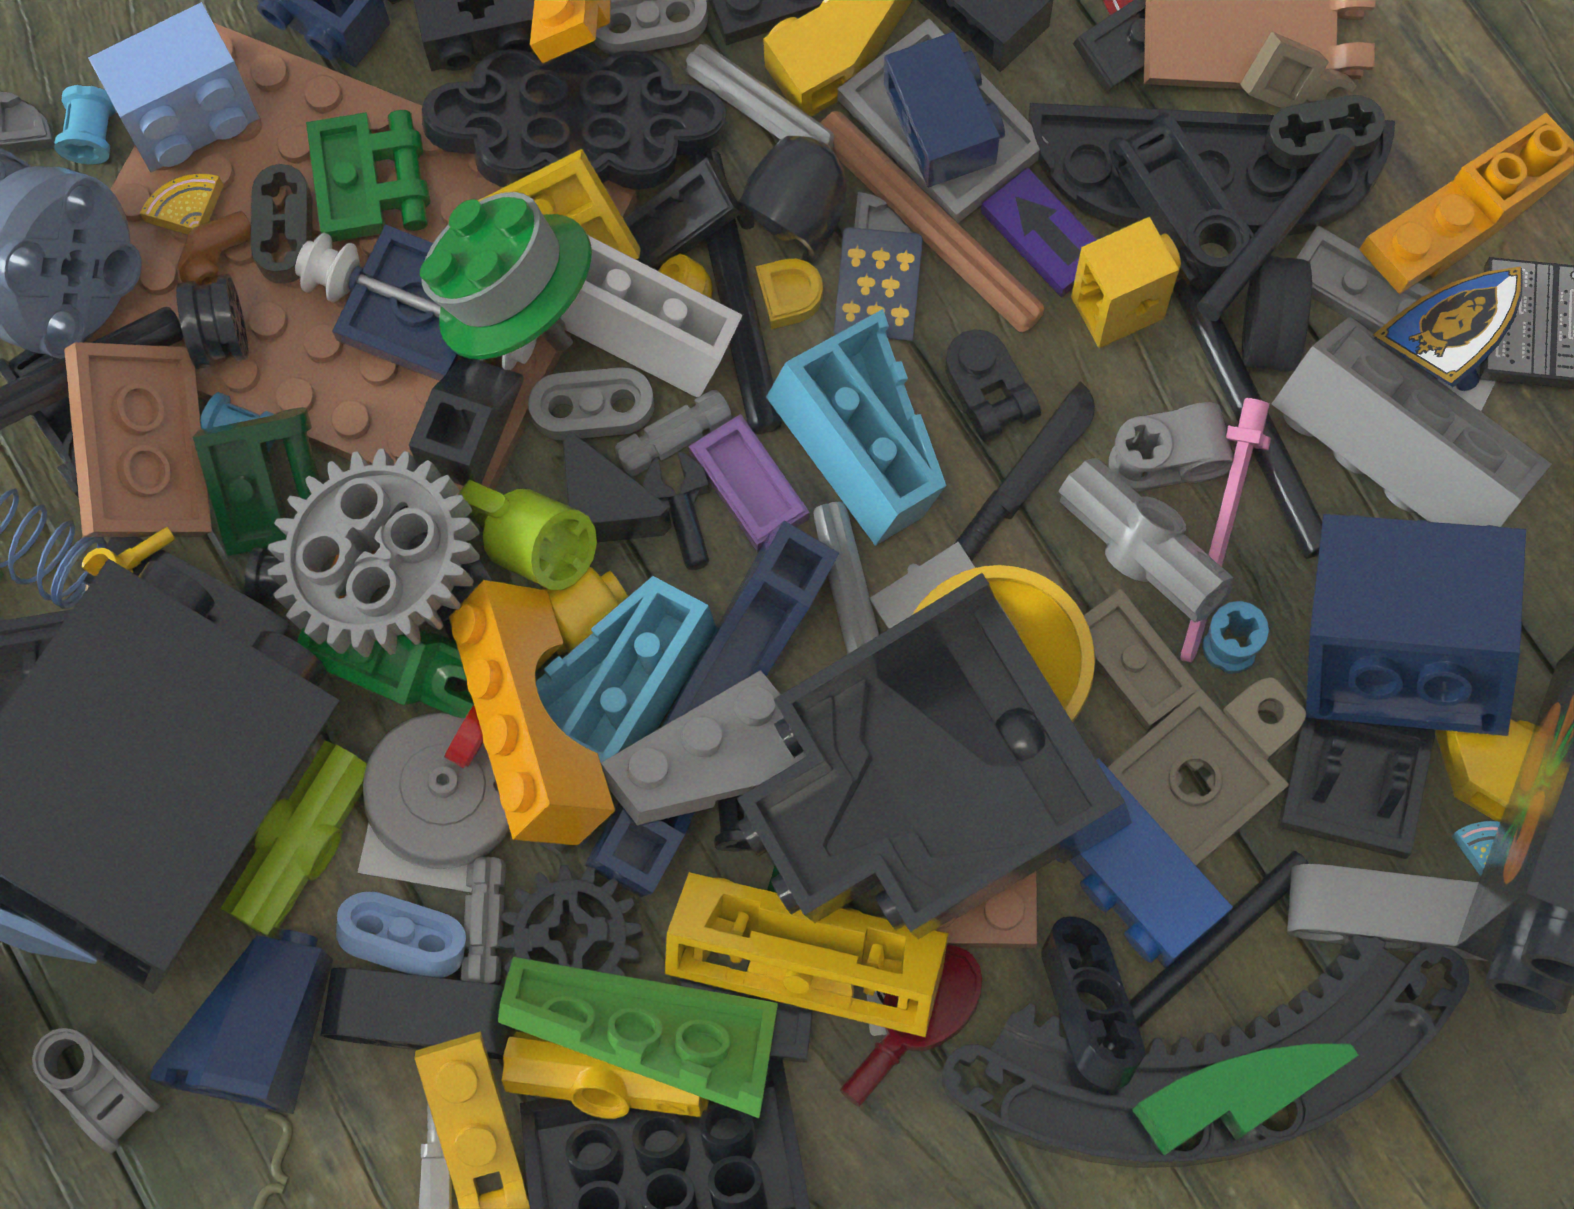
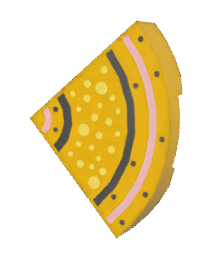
(183, 202)

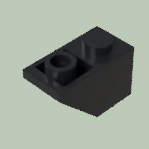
(465, 419)

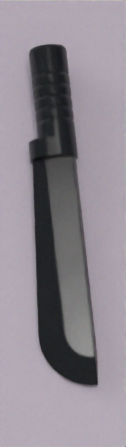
(1042, 455)

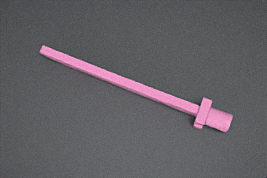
(1246, 437)

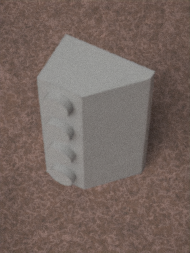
(1407, 431)

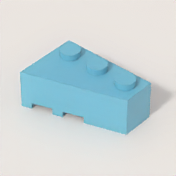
(860, 427)
(628, 669)

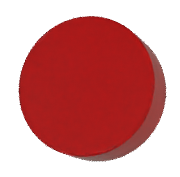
(466, 741)

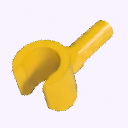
(130, 558)

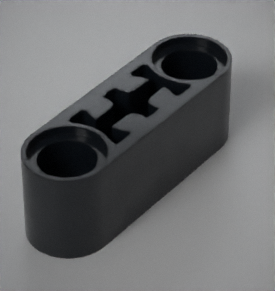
(411, 1010)

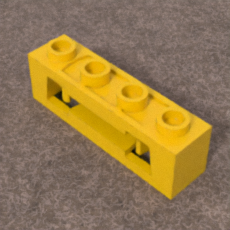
(802, 959)

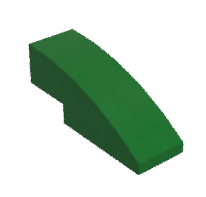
(1238, 1091)

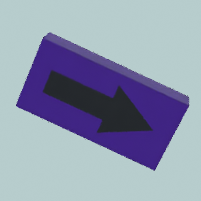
(1039, 229)

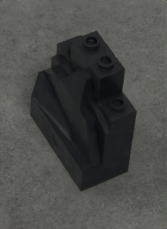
(927, 772)

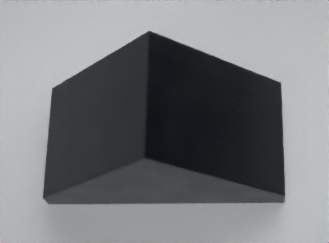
(610, 497)

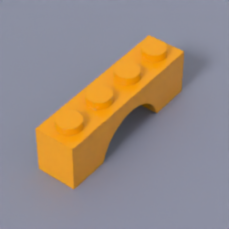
(543, 777)

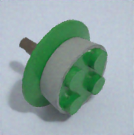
(505, 275)

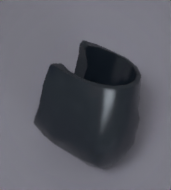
(796, 194)

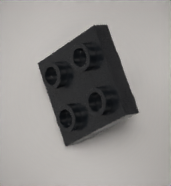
(1358, 784)

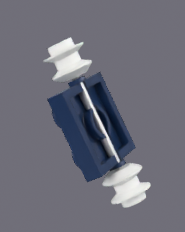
(387, 303)

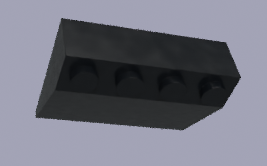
(665, 1157)

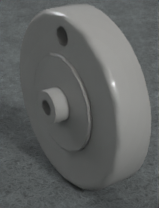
(428, 805)

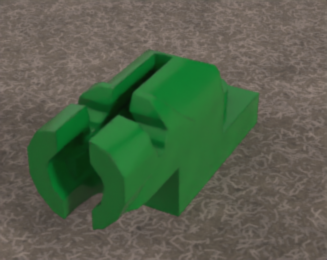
(409, 676)

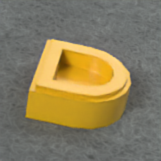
(789, 291)

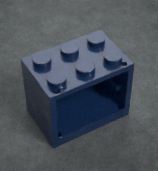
(1416, 624)

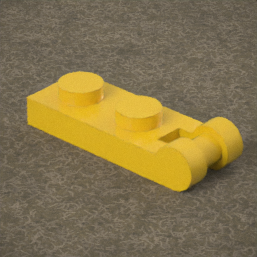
(471, 1122)

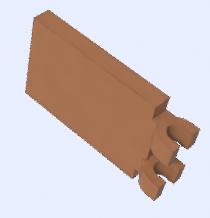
(1219, 39)

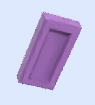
(748, 480)

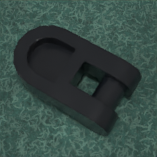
(979, 365)

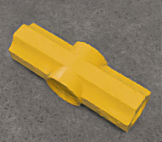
(592, 1085)

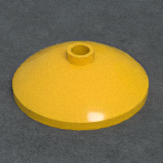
(1046, 624)

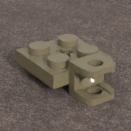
(1230, 746)

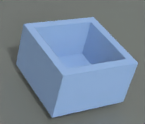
(175, 88)

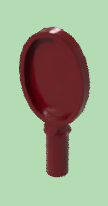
(953, 1008)

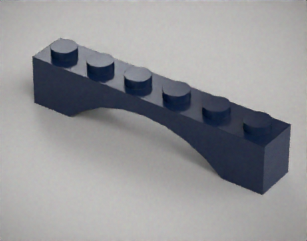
(746, 640)

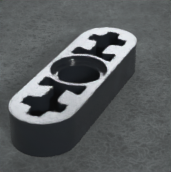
(1086, 1026)

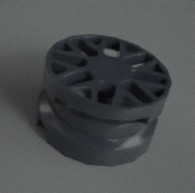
(212, 321)

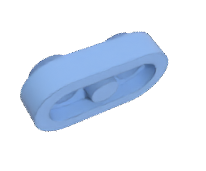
(406, 935)

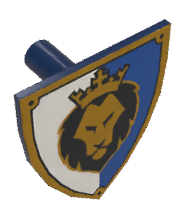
(1456, 325)

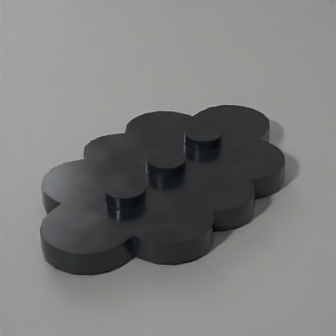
(535, 113)

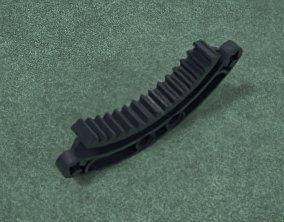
(1349, 1004)

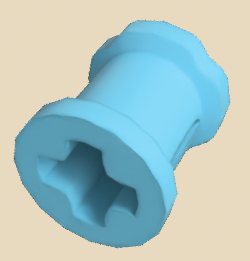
(85, 125)

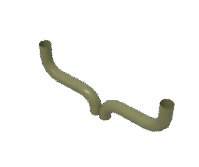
(277, 1160)

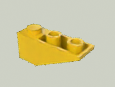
(827, 48)

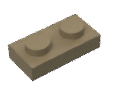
(1137, 661)

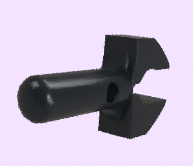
(682, 507)

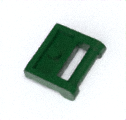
(243, 477)

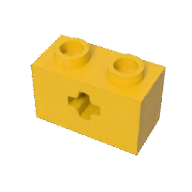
(1125, 281)

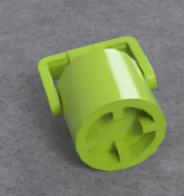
(533, 534)

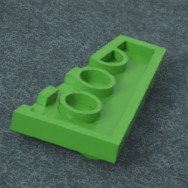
(660, 1030)

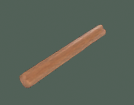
(933, 224)

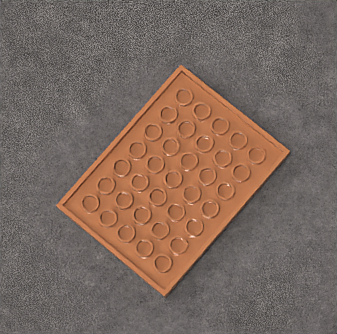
(293, 354)

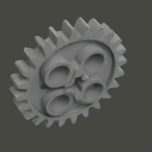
(417, 577)

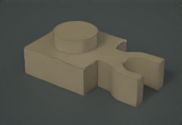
(1291, 73)

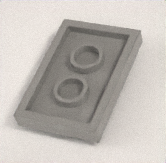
(870, 105)

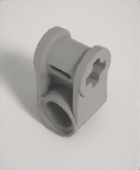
(1181, 448)
(104, 1093)

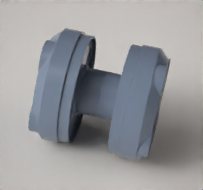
(60, 256)

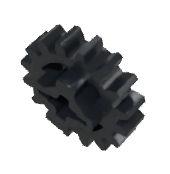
(601, 934)

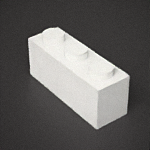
(650, 320)

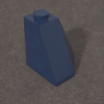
(254, 1026)

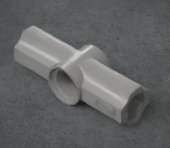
(1146, 539)

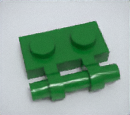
(347, 175)

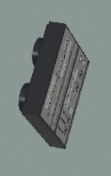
(1541, 339)

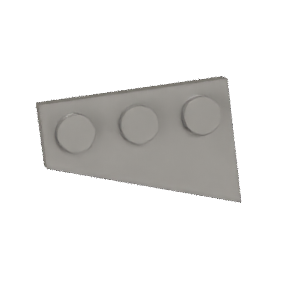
(702, 755)

